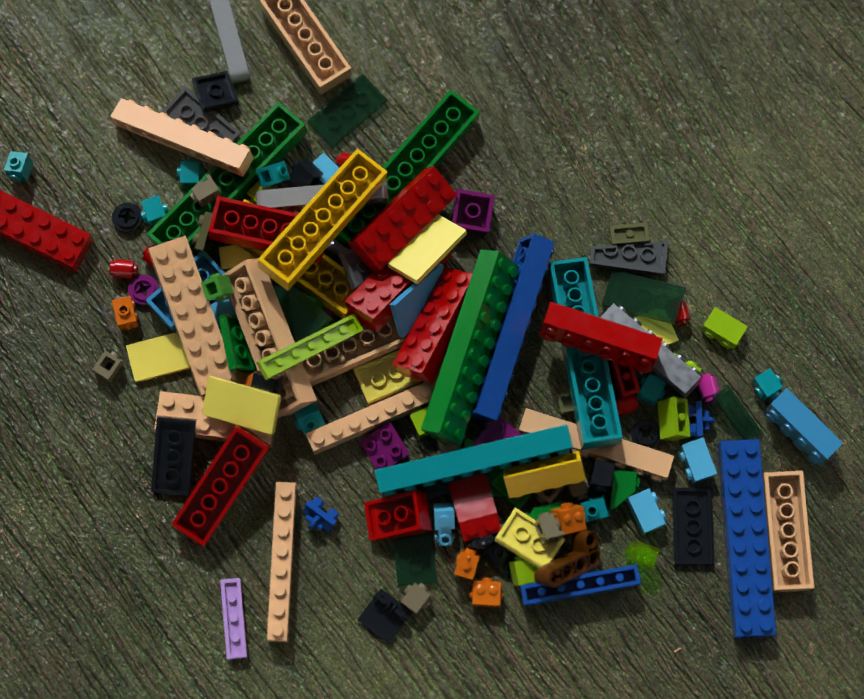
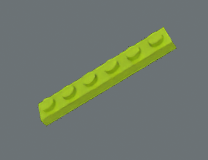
(309, 346)

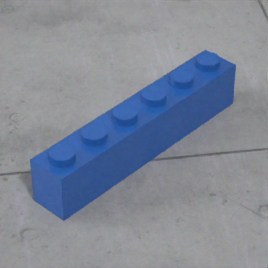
(581, 586)

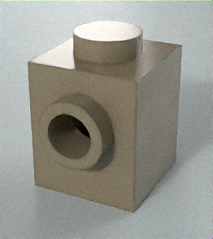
(416, 597)

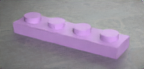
(233, 618)

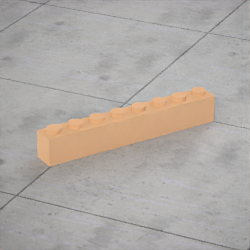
(182, 137)
(370, 418)
(625, 455)
(281, 562)

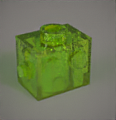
(641, 554)

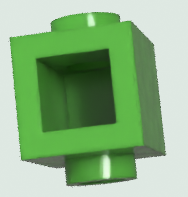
(217, 287)

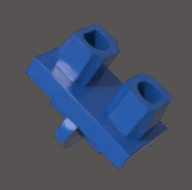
(697, 428)
(317, 517)

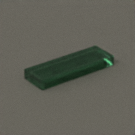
(736, 413)

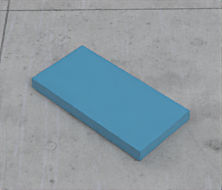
(410, 303)

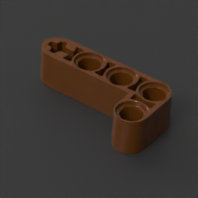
(582, 559)

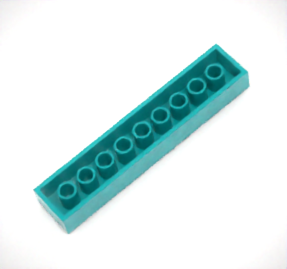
(586, 373)
(473, 459)

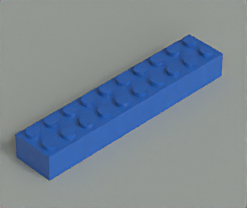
(532, 258)
(746, 539)

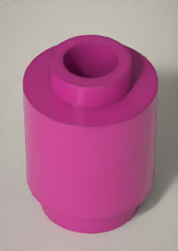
(708, 387)

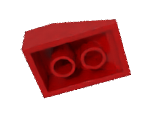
(474, 507)
(398, 515)

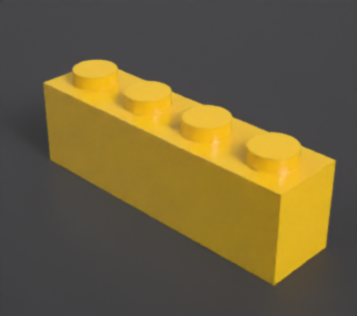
(544, 474)

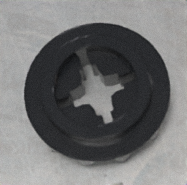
(122, 210)
(645, 424)
(482, 542)

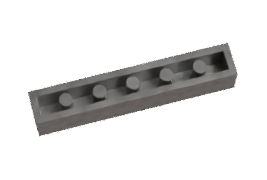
(668, 365)

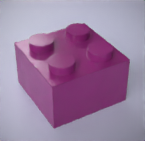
(472, 211)

